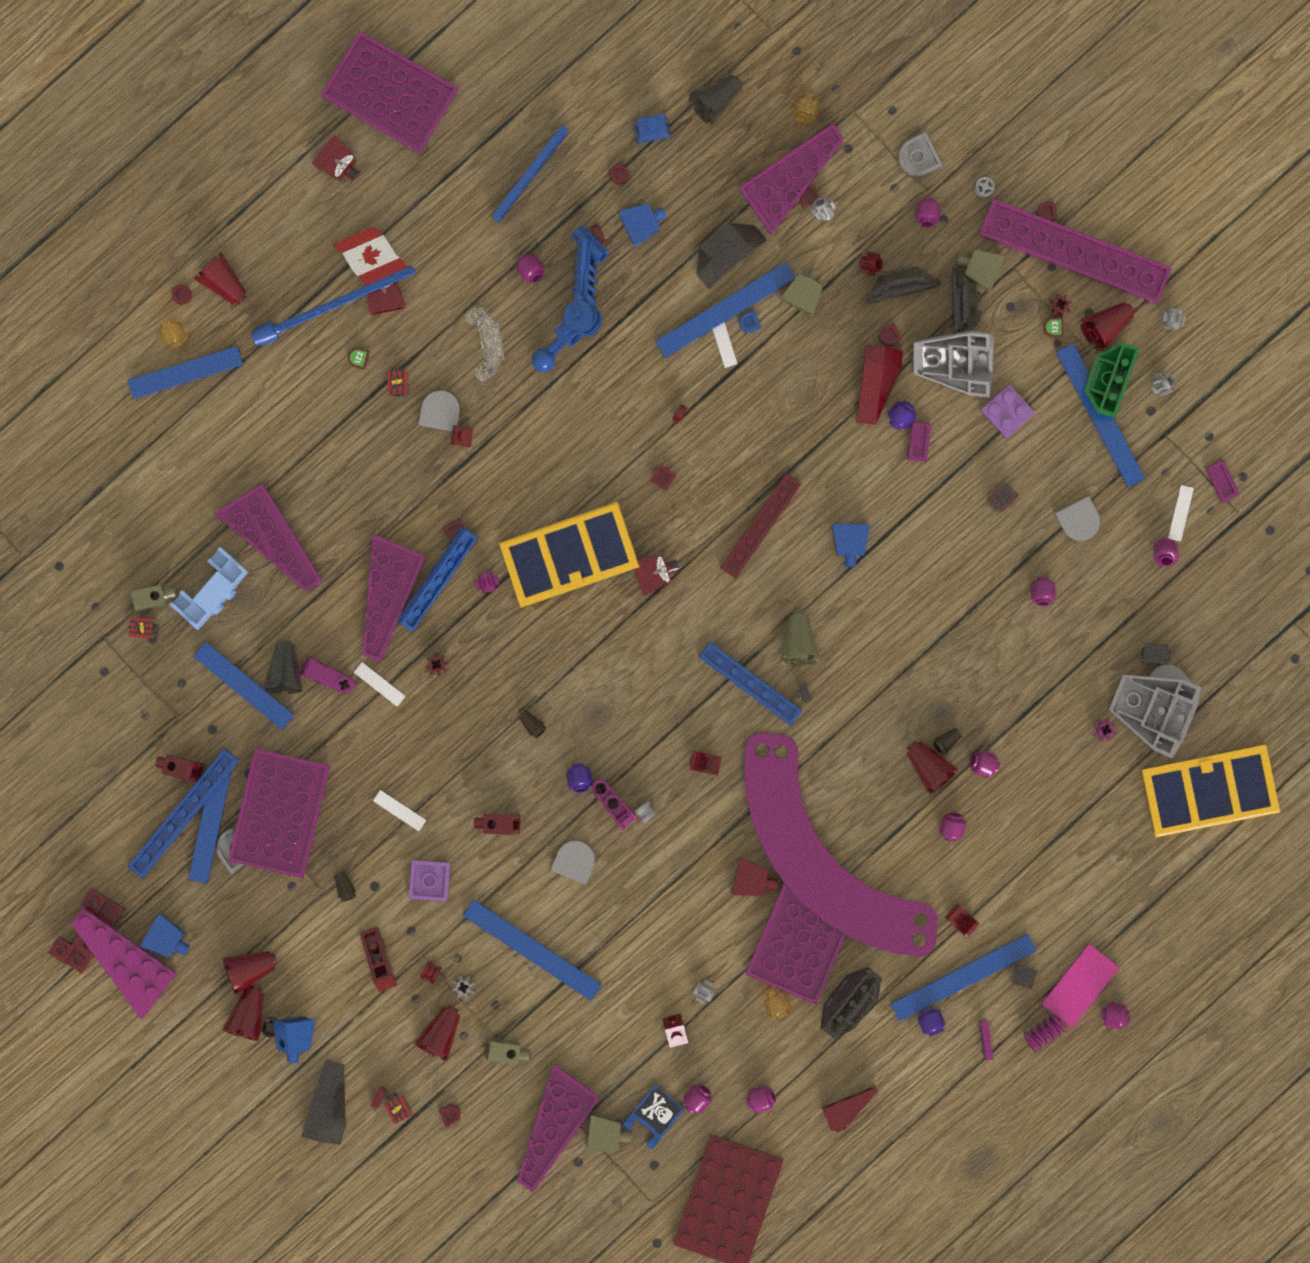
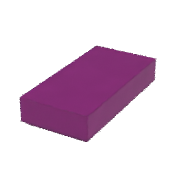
(919, 441)
(1222, 481)
(986, 1039)

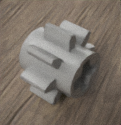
(823, 208)
(1173, 319)
(1162, 383)
(461, 991)
(704, 991)

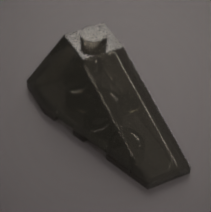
(327, 1111)

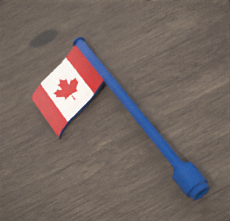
(370, 260)

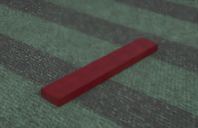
(760, 526)

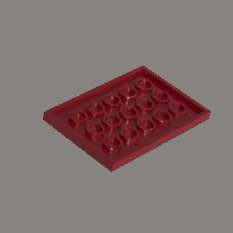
(728, 1201)

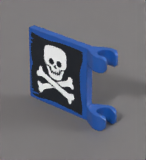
(656, 1113)

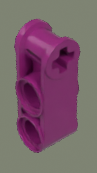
(326, 675)
(621, 810)

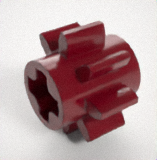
(870, 263)
(1062, 300)
(442, 663)

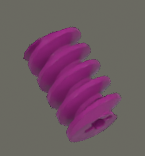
(1044, 1033)

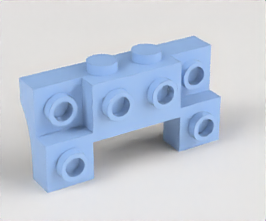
(214, 593)

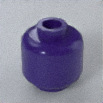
(902, 415)
(579, 778)
(931, 1021)

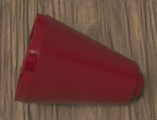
(222, 280)
(1106, 324)
(930, 766)
(248, 969)
(246, 1015)
(439, 1033)

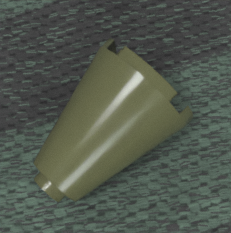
(799, 641)

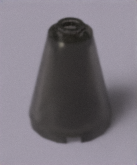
(715, 98)
(283, 670)

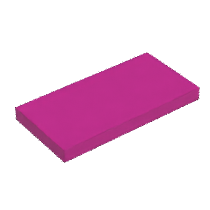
(1080, 985)

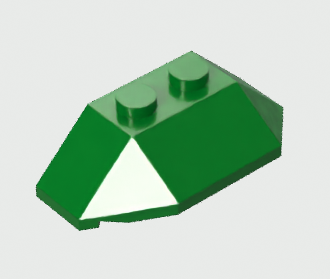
(1110, 378)

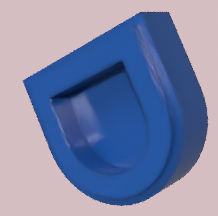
(749, 322)

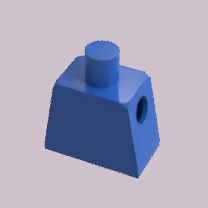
(651, 128)
(641, 222)
(850, 541)
(165, 937)
(293, 1036)

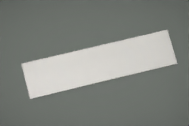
(724, 345)
(1180, 513)
(379, 684)
(399, 810)

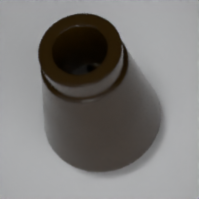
(532, 724)
(947, 740)
(344, 887)

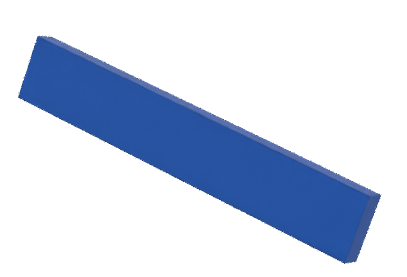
(530, 174)
(185, 372)
(437, 579)
(750, 683)
(244, 685)
(209, 833)

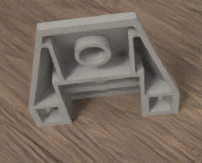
(957, 361)
(1156, 709)

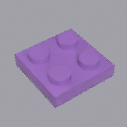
(1007, 411)
(429, 880)

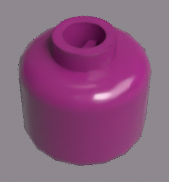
(927, 212)
(530, 268)
(1165, 552)
(1043, 591)
(984, 763)
(952, 826)
(1115, 1016)
(697, 1098)
(761, 1099)

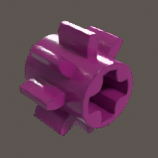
(487, 582)
(1099, 732)

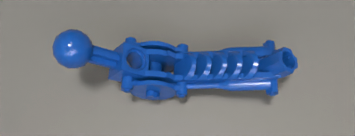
(581, 315)

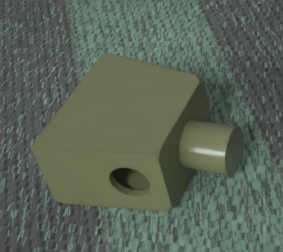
(981, 268)
(804, 292)
(143, 602)
(497, 1049)
(606, 1134)

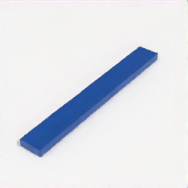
(725, 310)
(1104, 424)
(183, 813)
(532, 950)
(963, 977)

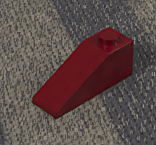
(378, 959)
(845, 1110)

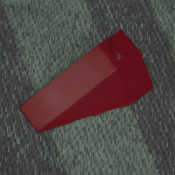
(879, 375)

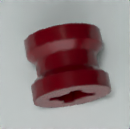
(430, 972)

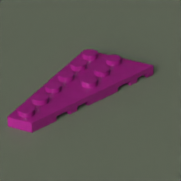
(782, 184)
(265, 528)
(389, 587)
(130, 967)
(559, 1117)

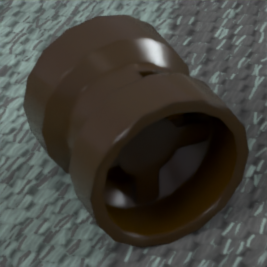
(268, 1029)

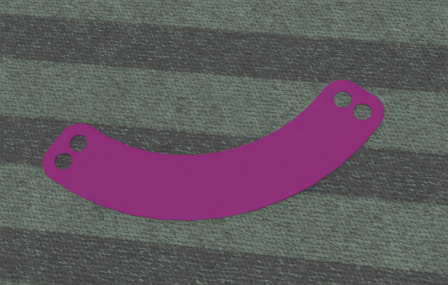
(811, 870)

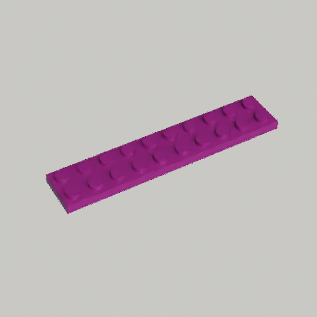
(1075, 251)

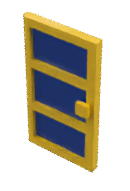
(569, 554)
(1210, 790)

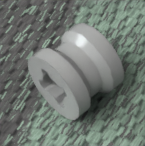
(986, 184)
(645, 812)

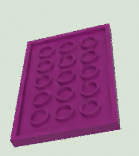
(389, 92)
(279, 813)
(795, 949)

